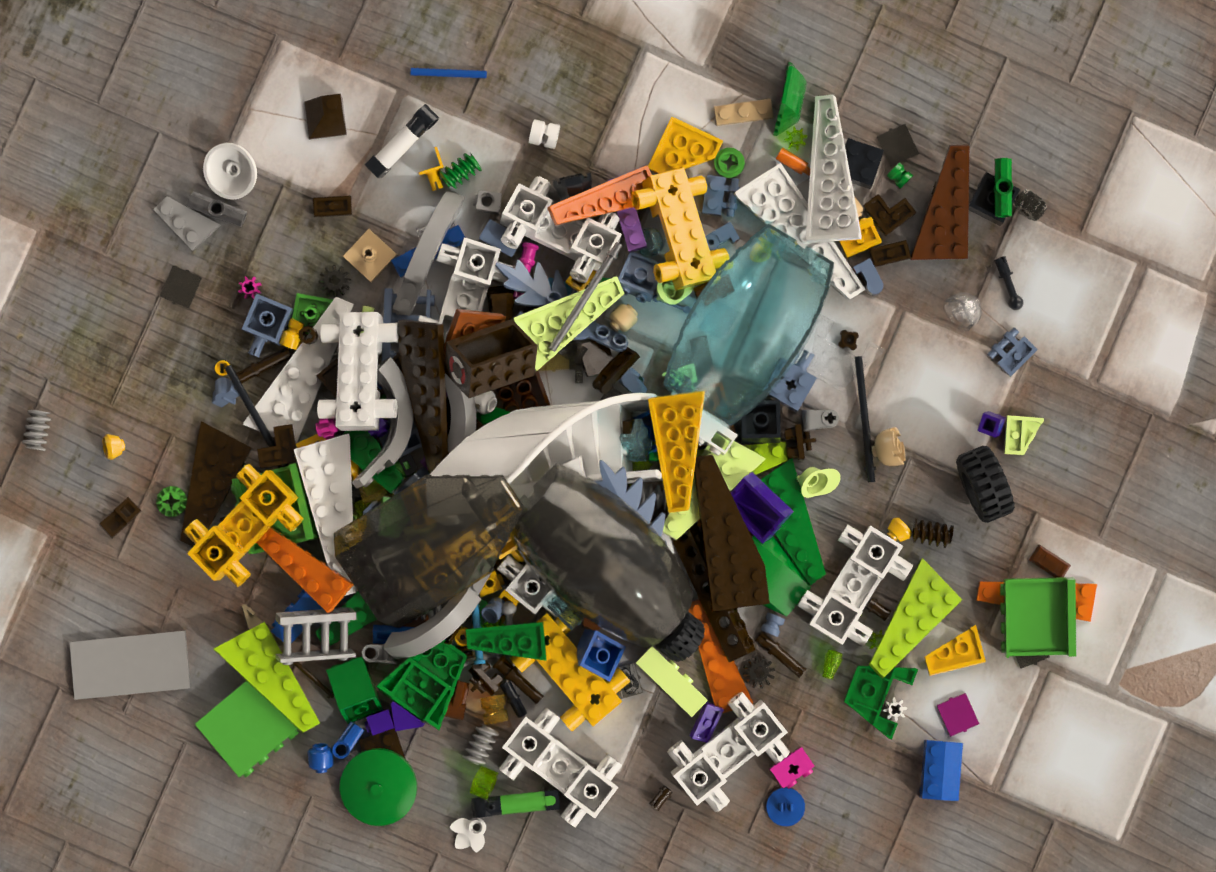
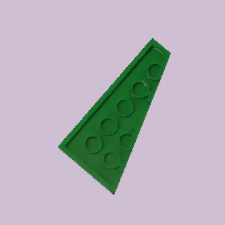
(797, 531)

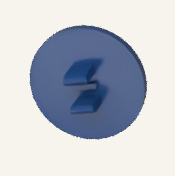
(785, 807)

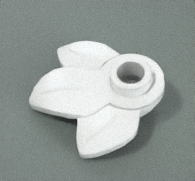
(467, 835)

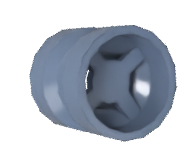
(493, 611)
(772, 624)

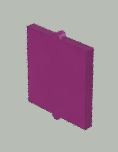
(957, 714)

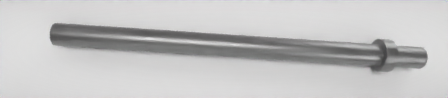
(611, 255)

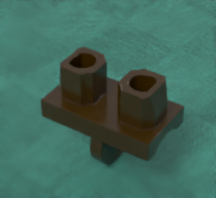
(798, 450)
(482, 681)

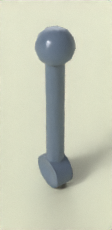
(686, 309)

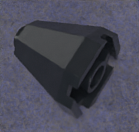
(572, 185)

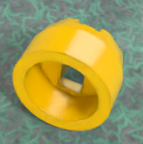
(217, 367)

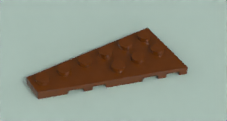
(947, 216)

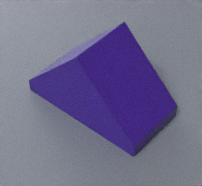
(404, 719)

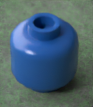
(320, 757)

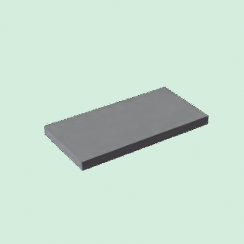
(130, 665)

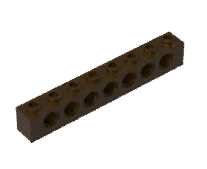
(724, 631)

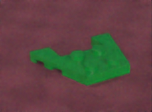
(869, 691)

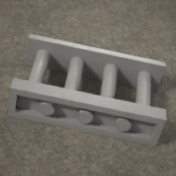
(306, 618)

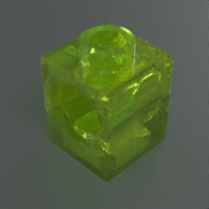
(483, 782)

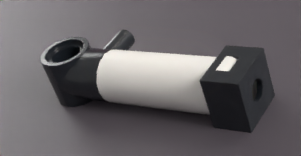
(402, 141)

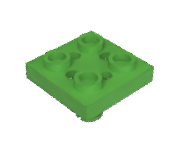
(305, 304)

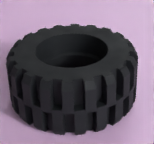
(985, 484)

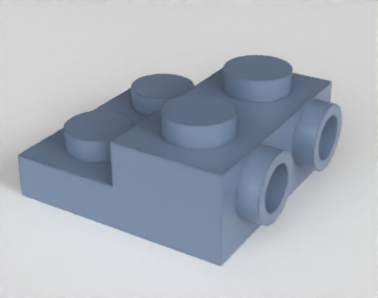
(638, 277)

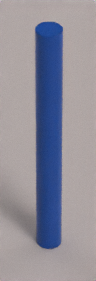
(448, 73)

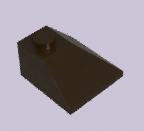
(325, 116)

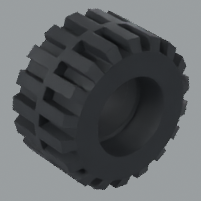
(683, 640)

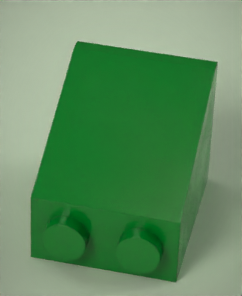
(354, 690)

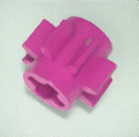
(248, 282)
(326, 428)

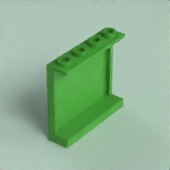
(292, 478)
(1038, 616)
(246, 729)

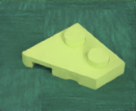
(1020, 433)

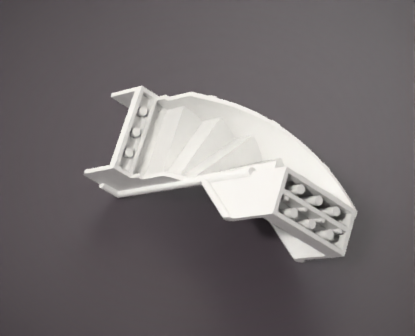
(537, 438)

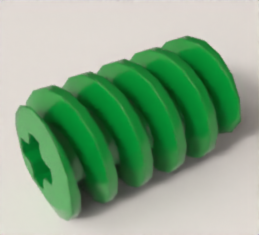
(459, 171)

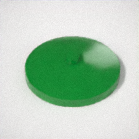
(378, 787)

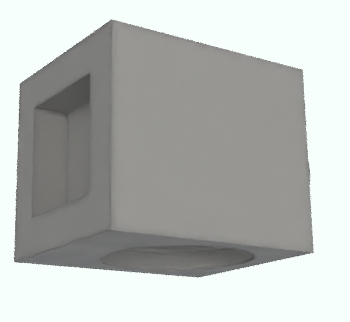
(494, 208)

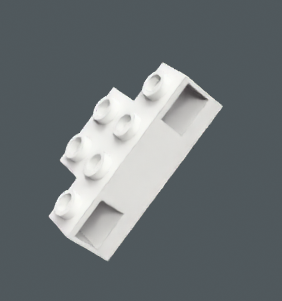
(708, 429)

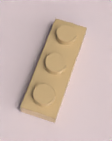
(743, 112)

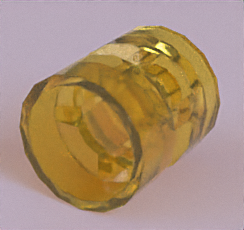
(494, 709)

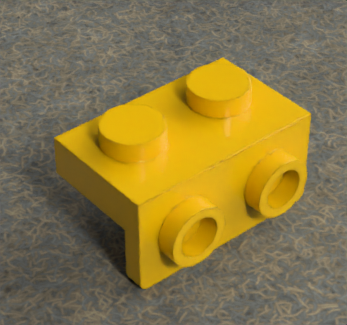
(869, 238)

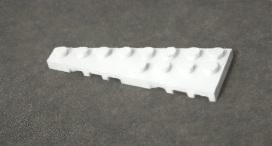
(831, 196)
(780, 203)
(296, 386)
(328, 486)

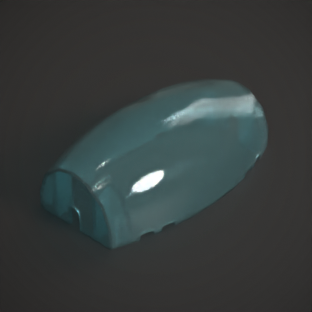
(750, 324)

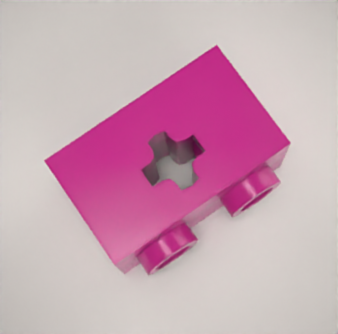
(795, 758)

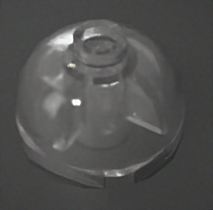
(964, 310)

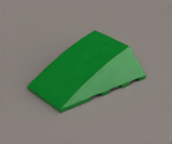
(791, 100)
(784, 580)
(426, 682)

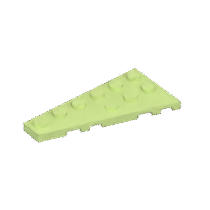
(546, 321)
(733, 466)

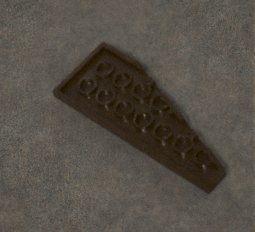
(424, 373)
(731, 557)

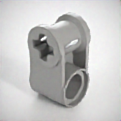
(816, 419)
(381, 655)

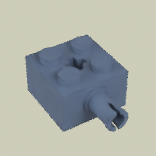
(272, 331)
(802, 382)

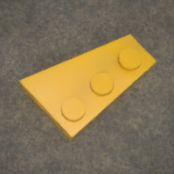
(956, 654)

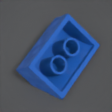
(941, 770)

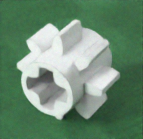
(889, 710)

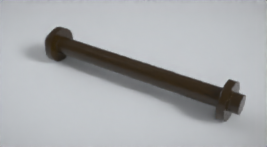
(314, 679)

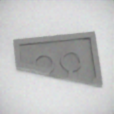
(185, 222)

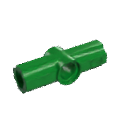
(1003, 200)

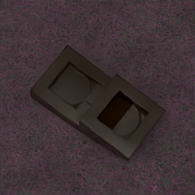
(120, 517)

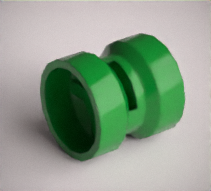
(899, 175)

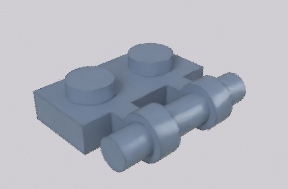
(713, 198)
(1016, 356)

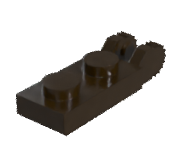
(615, 370)

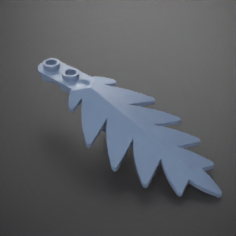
(538, 293)
(617, 484)

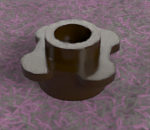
(853, 338)

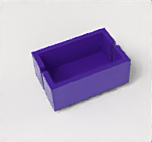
(760, 507)

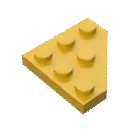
(683, 148)

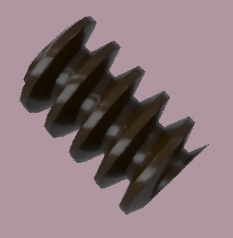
(932, 533)

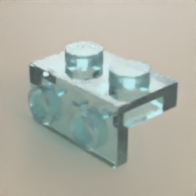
(637, 443)

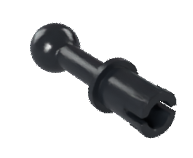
(1015, 301)

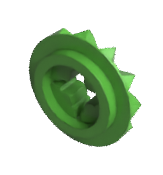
(737, 158)
(178, 507)

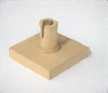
(370, 255)

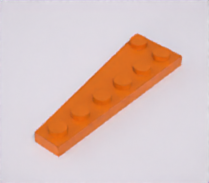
(601, 199)
(316, 578)
(1085, 597)
(721, 675)

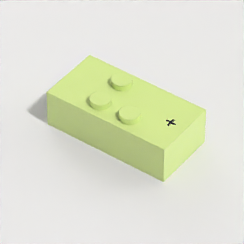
(671, 681)

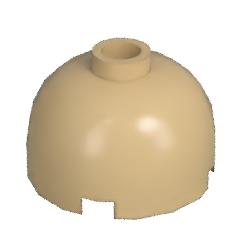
(889, 448)

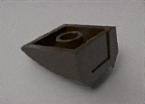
(501, 304)

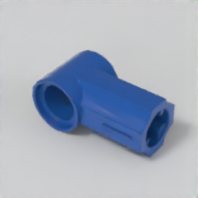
(349, 739)

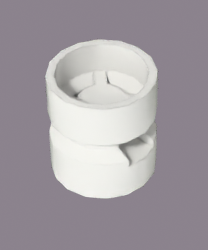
(537, 133)

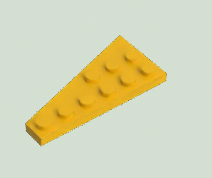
(676, 432)

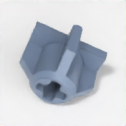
(224, 392)

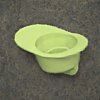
(668, 295)
(818, 482)

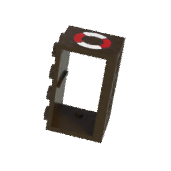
(490, 358)

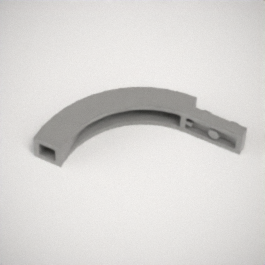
(426, 251)
(394, 387)
(462, 415)
(438, 628)

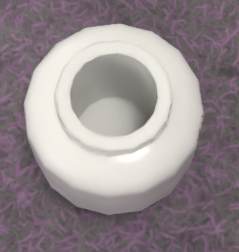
(485, 402)

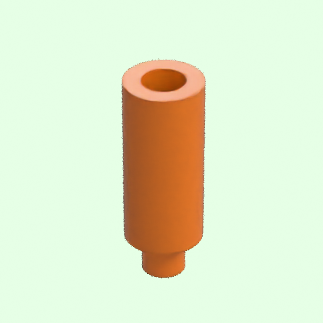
(793, 162)

